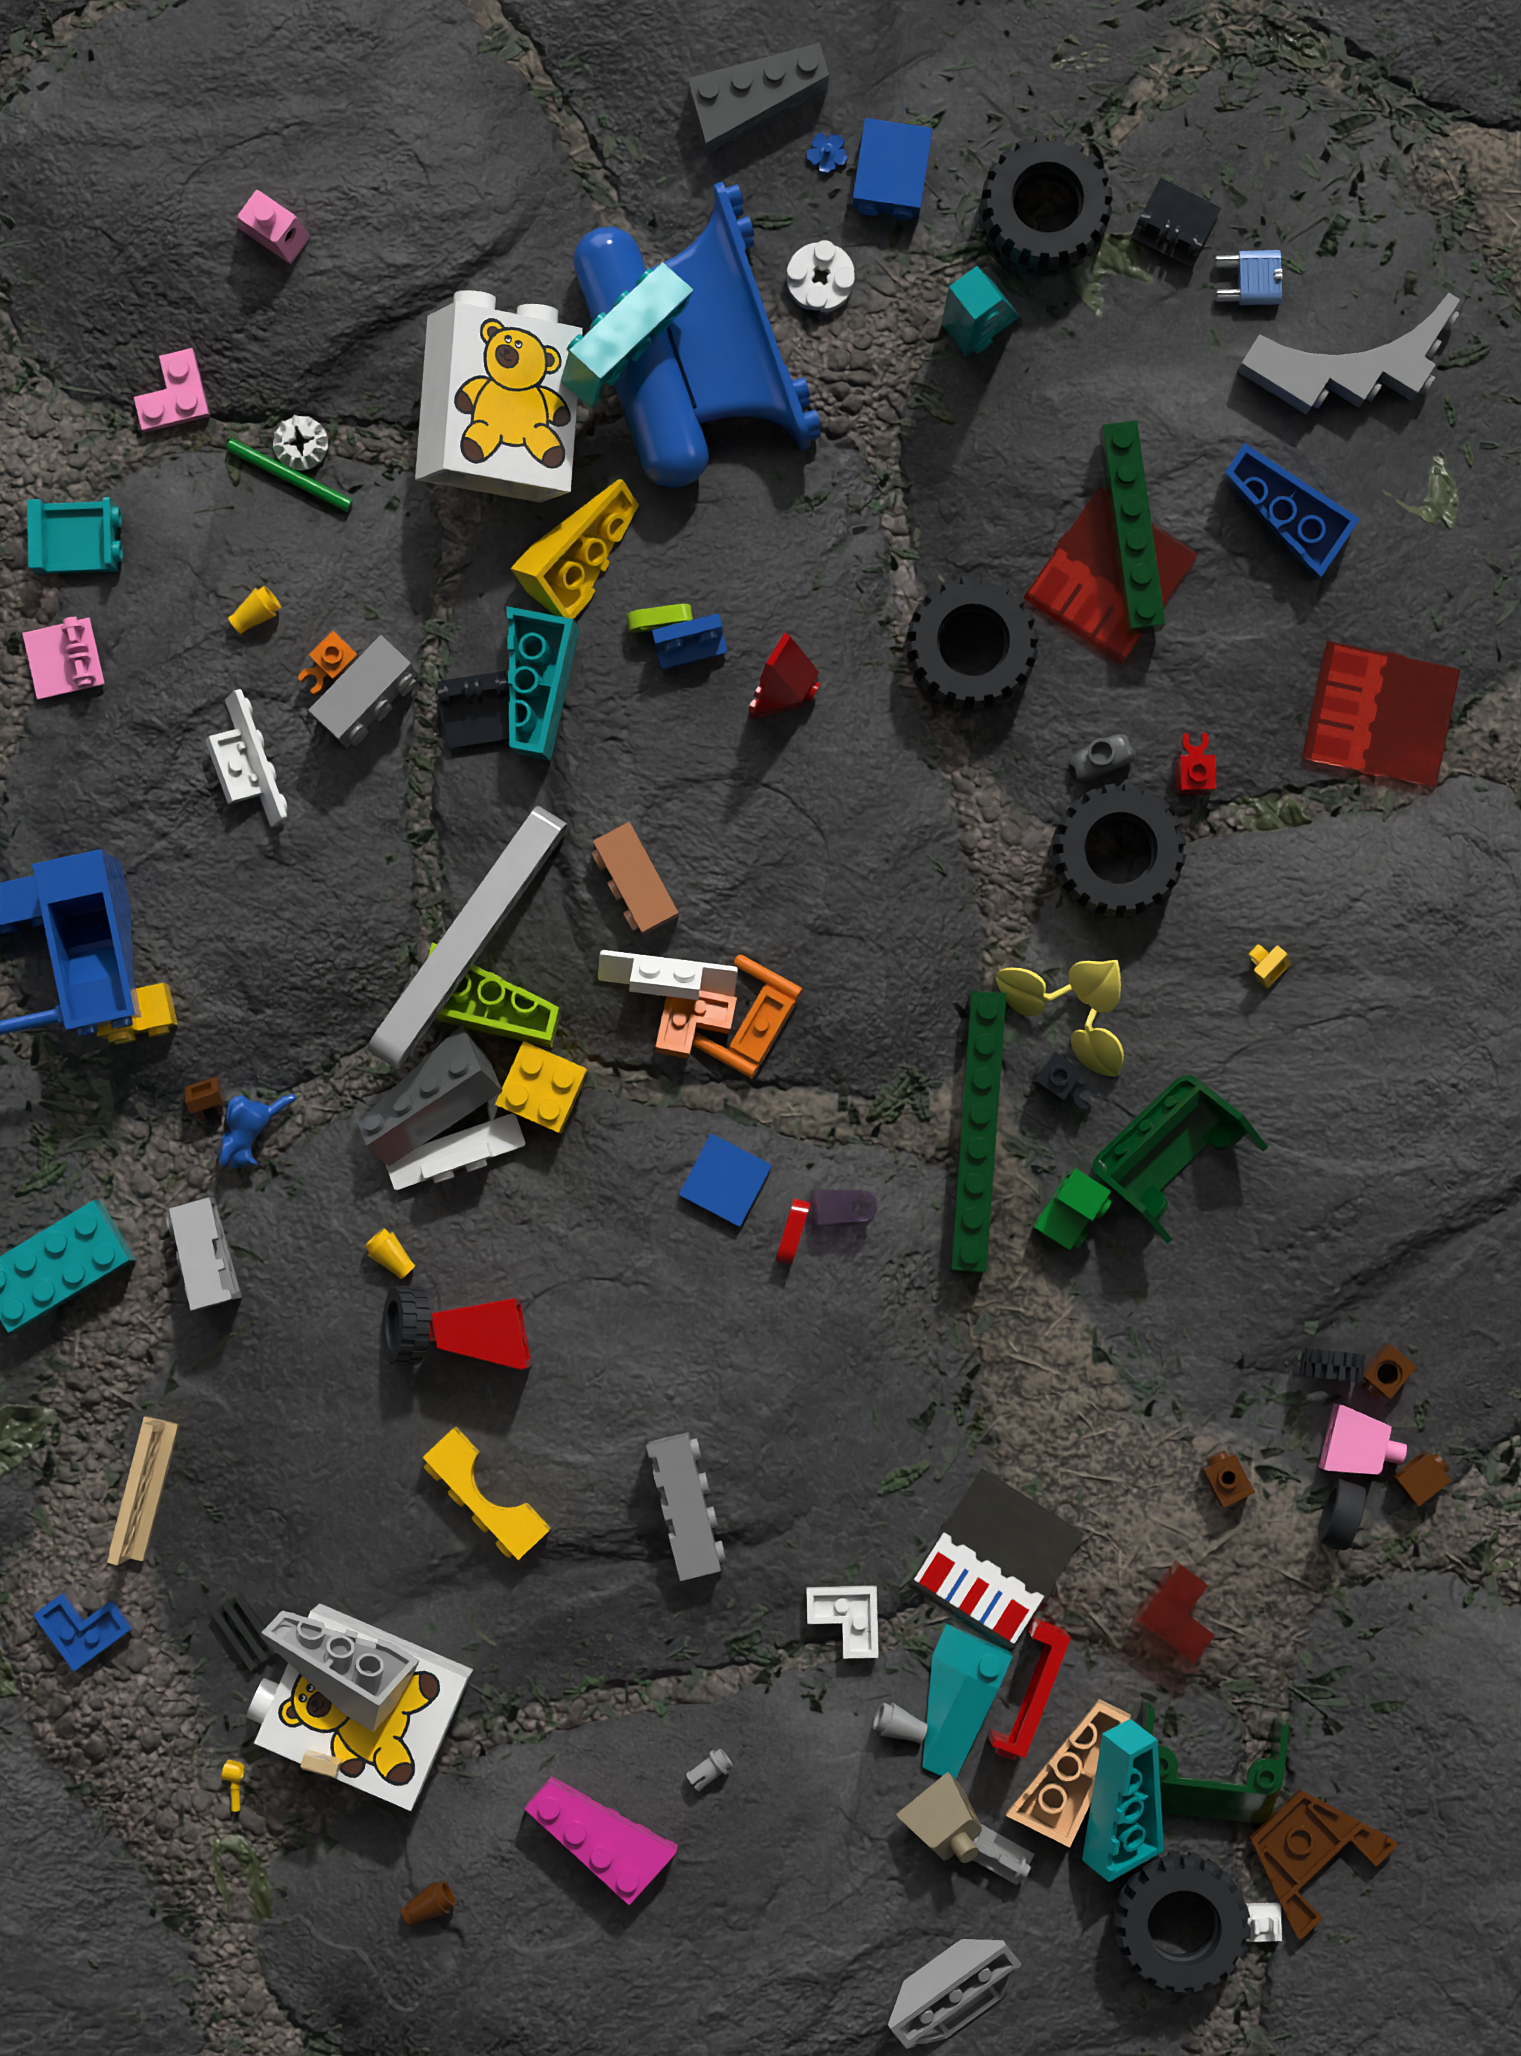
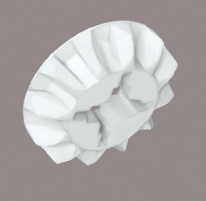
(313, 450)

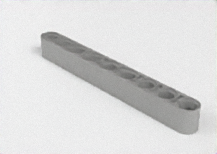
(467, 937)

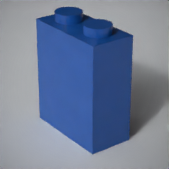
(891, 169)

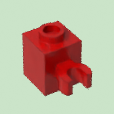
(1195, 771)

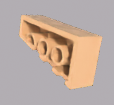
(1065, 1785)

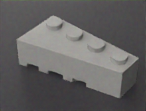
(685, 1505)

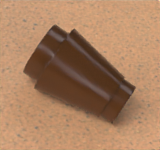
(430, 1903)

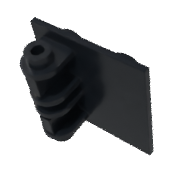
(1175, 223)
(475, 709)

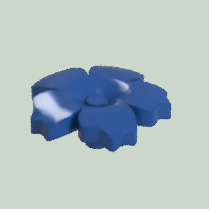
(827, 152)

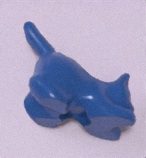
(245, 1122)

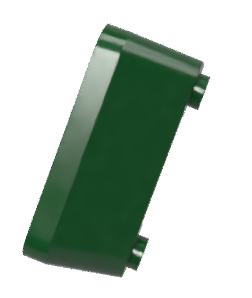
(1164, 1142)
(1218, 1799)

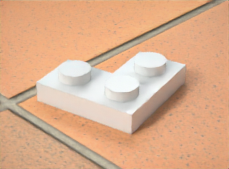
(853, 1608)

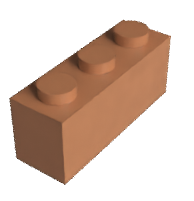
(634, 879)

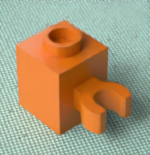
(332, 660)

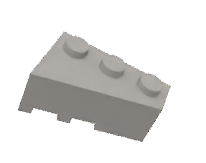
(203, 1254)

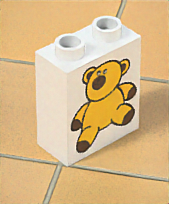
(496, 400)
(383, 1762)

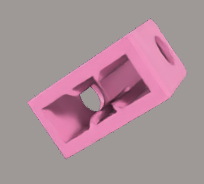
(269, 225)
(1358, 1443)

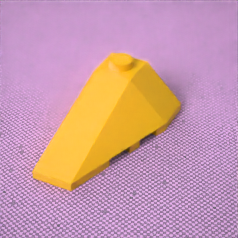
(569, 558)

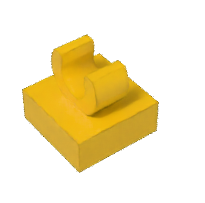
(1269, 965)

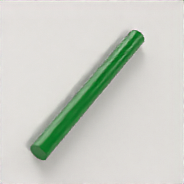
(289, 475)

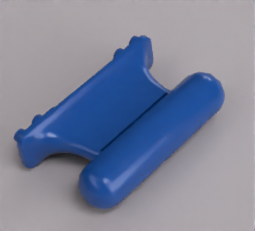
(709, 358)

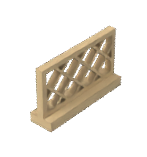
(143, 1490)

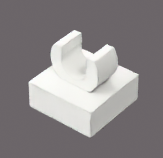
(1265, 1922)

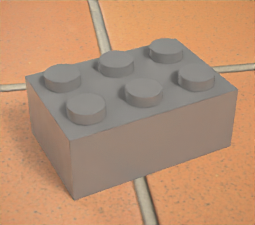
(364, 692)

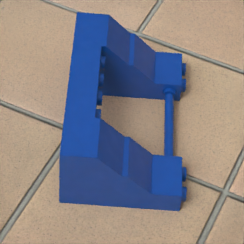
(88, 936)

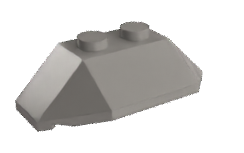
(952, 1990)

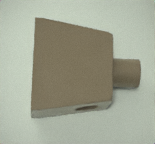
(944, 1819)

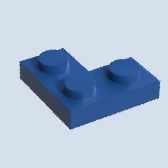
(79, 1638)

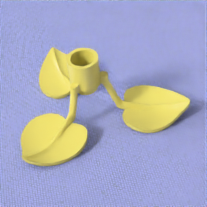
(1095, 985)

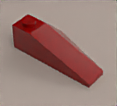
(785, 680)

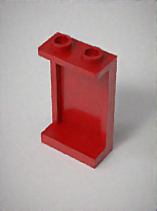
(1037, 1693)

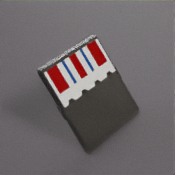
(996, 1559)

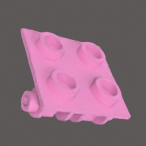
(63, 658)

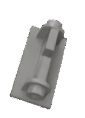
(1002, 1855)

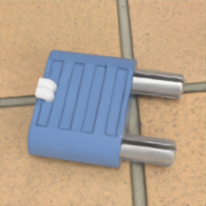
(1258, 277)

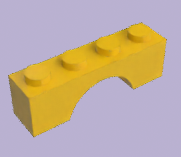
(454, 1462)

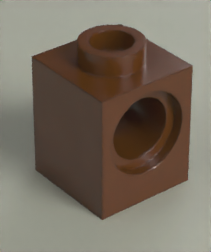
(1401, 1367)
(1422, 1477)

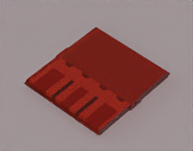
(1083, 584)
(1381, 713)

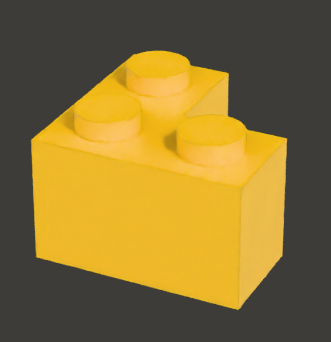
(156, 1016)

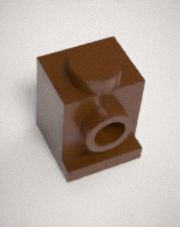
(1226, 1493)

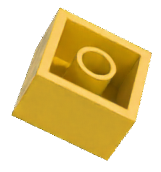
(542, 1087)

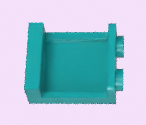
(73, 537)

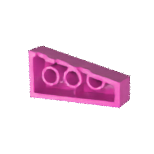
(610, 1845)

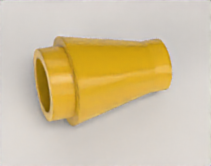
(255, 609)
(389, 1253)

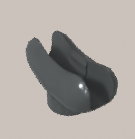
(1102, 757)

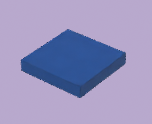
(725, 1179)

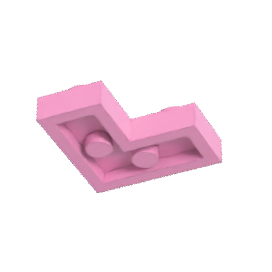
(183, 398)

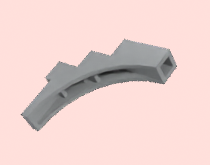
(1301, 376)

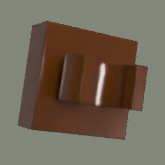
(203, 1096)

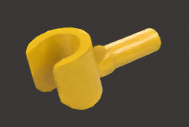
(233, 1772)

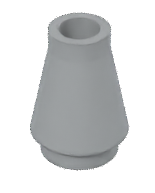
(899, 1724)

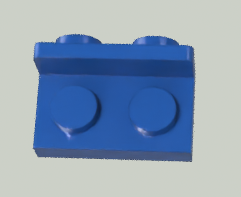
(690, 641)

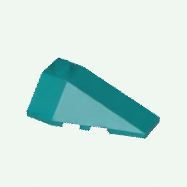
(961, 1690)

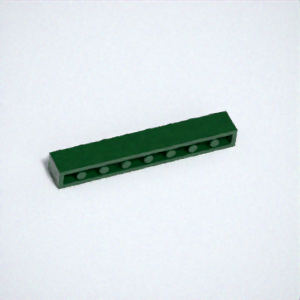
(977, 1131)

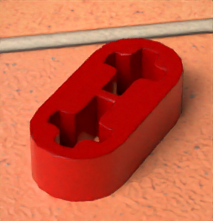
(792, 1231)

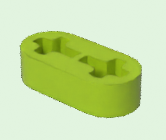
(658, 617)

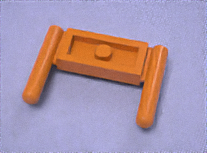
(761, 1023)

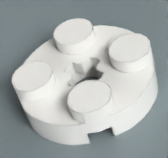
(822, 257)

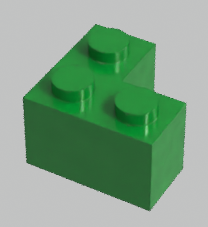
(1071, 1208)

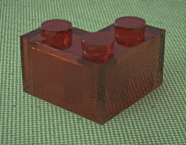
(1167, 1612)

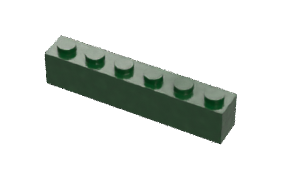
(1132, 527)

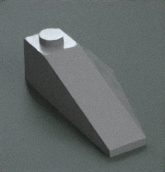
(351, 1672)

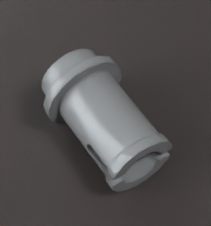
(709, 1769)

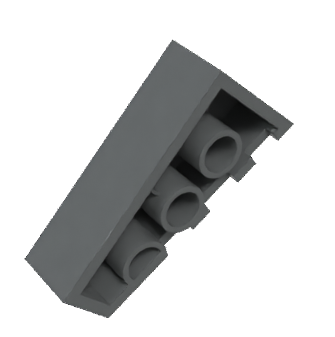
(754, 92)
(431, 1097)

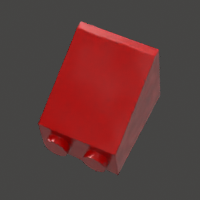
(485, 1332)

